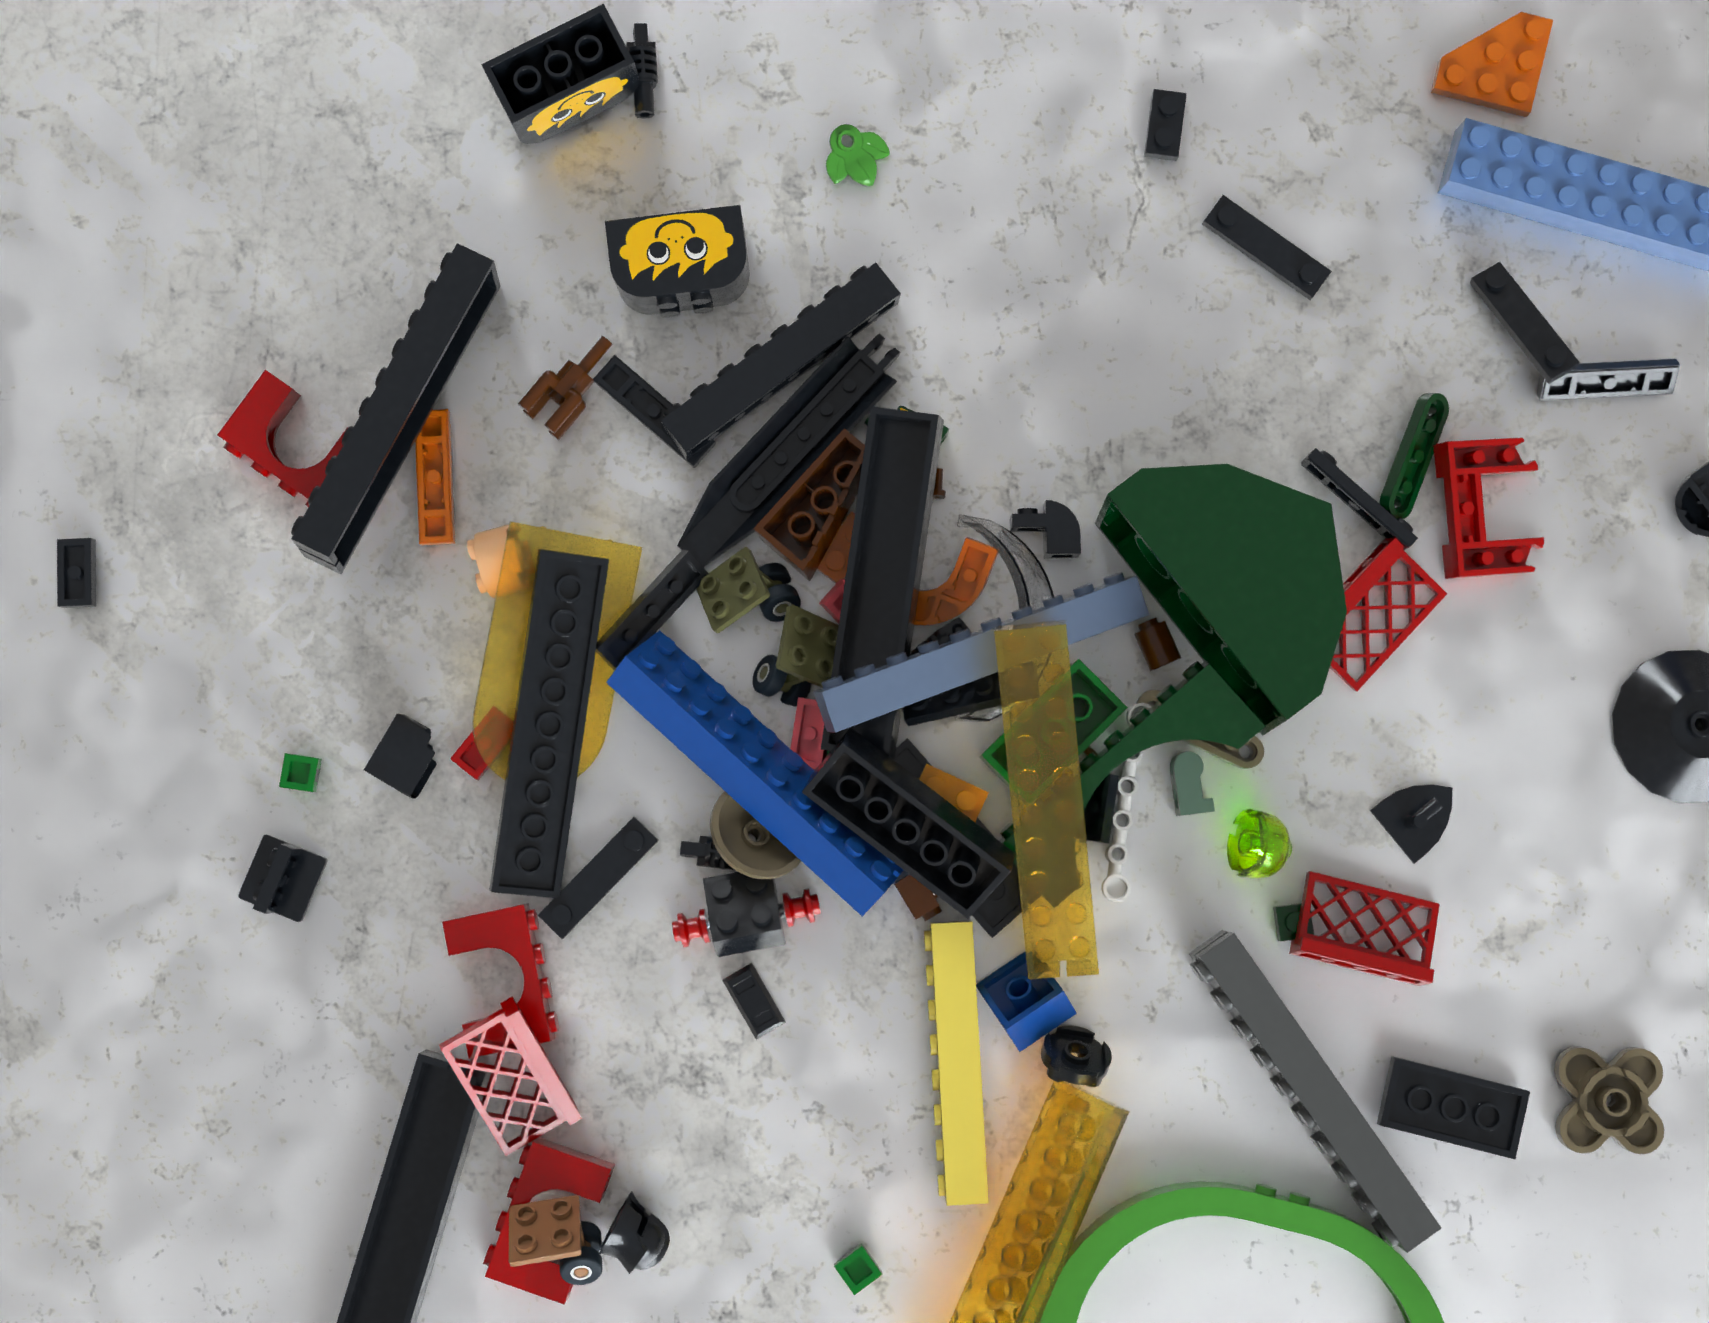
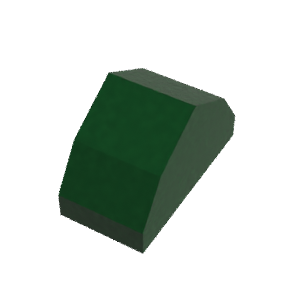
(1239, 573)

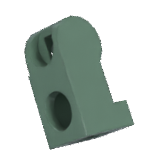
(1186, 785)

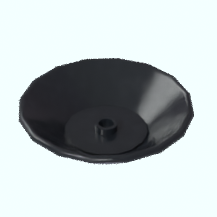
(1658, 729)

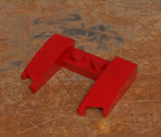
(1462, 467)

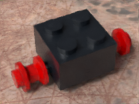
(743, 914)

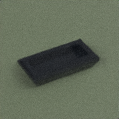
(754, 1001)

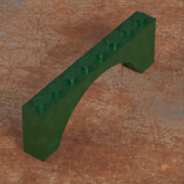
(1195, 709)

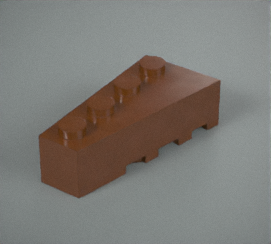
(815, 506)

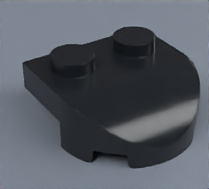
(1693, 501)

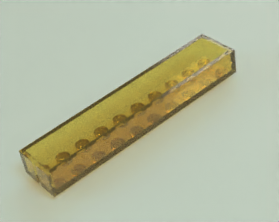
(1046, 798)

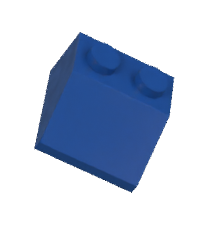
(1025, 1005)

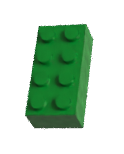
(1094, 712)

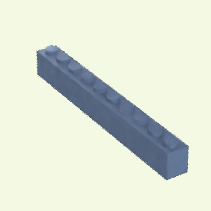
(971, 655)

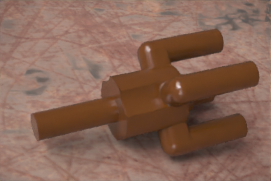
(564, 389)

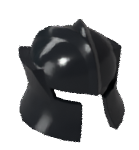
(636, 1237)

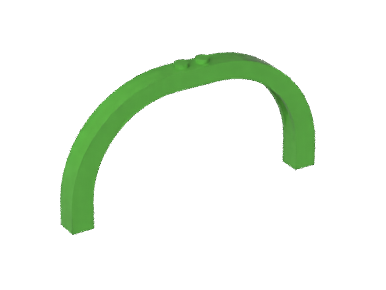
(1260, 1205)

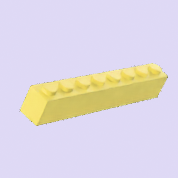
(958, 1063)

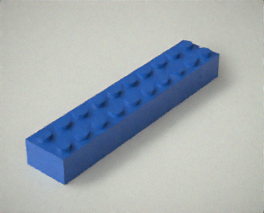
(749, 766)

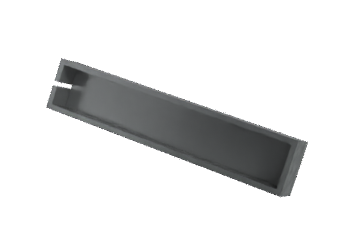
(1314, 1090)

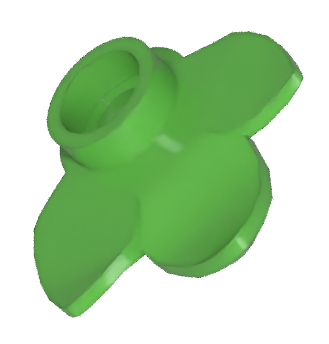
(856, 160)

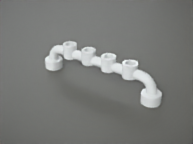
(1116, 886)

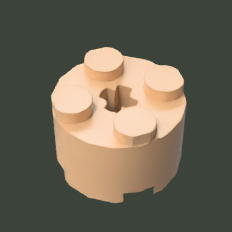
(488, 552)

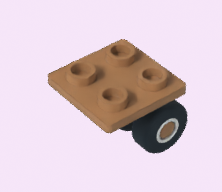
(553, 1232)

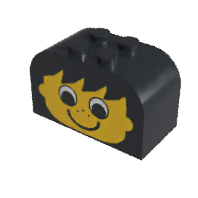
(563, 76)
(679, 260)

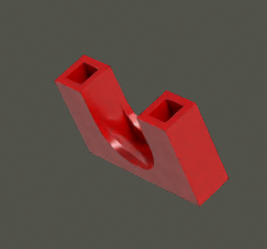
(254, 429)
(514, 933)
(545, 1168)

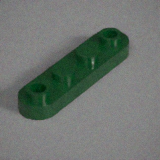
(1414, 454)

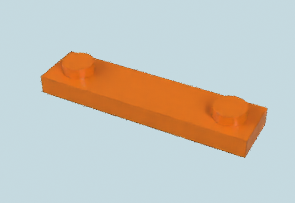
(435, 480)

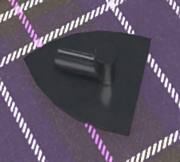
(1415, 817)

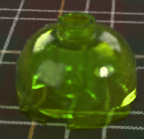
(1259, 845)

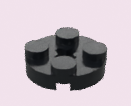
(1085, 1069)

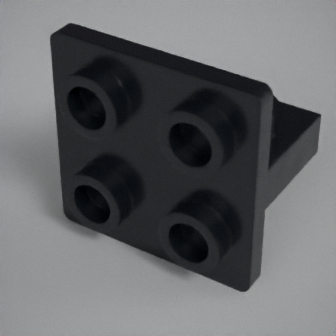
(282, 878)

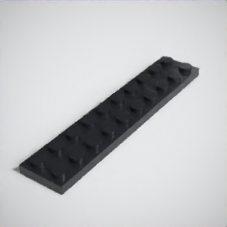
(549, 724)

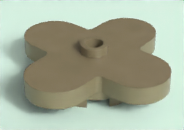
(1627, 1118)

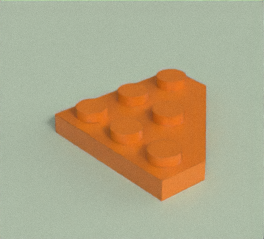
(1498, 66)

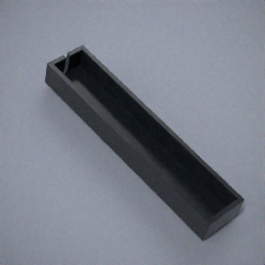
(397, 409)
(886, 554)
(413, 1195)

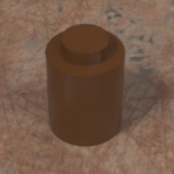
(1156, 644)

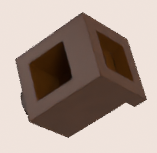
(918, 898)

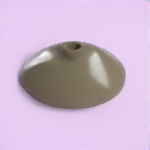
(759, 859)

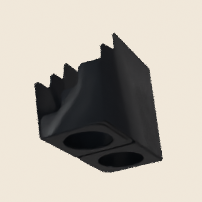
(404, 756)

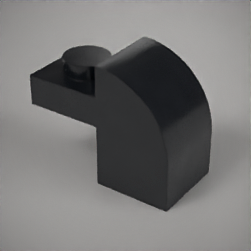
(1058, 526)

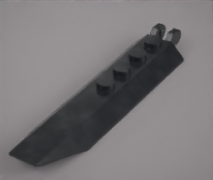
(786, 446)

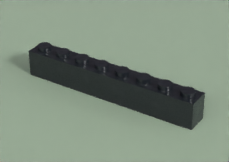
(780, 360)

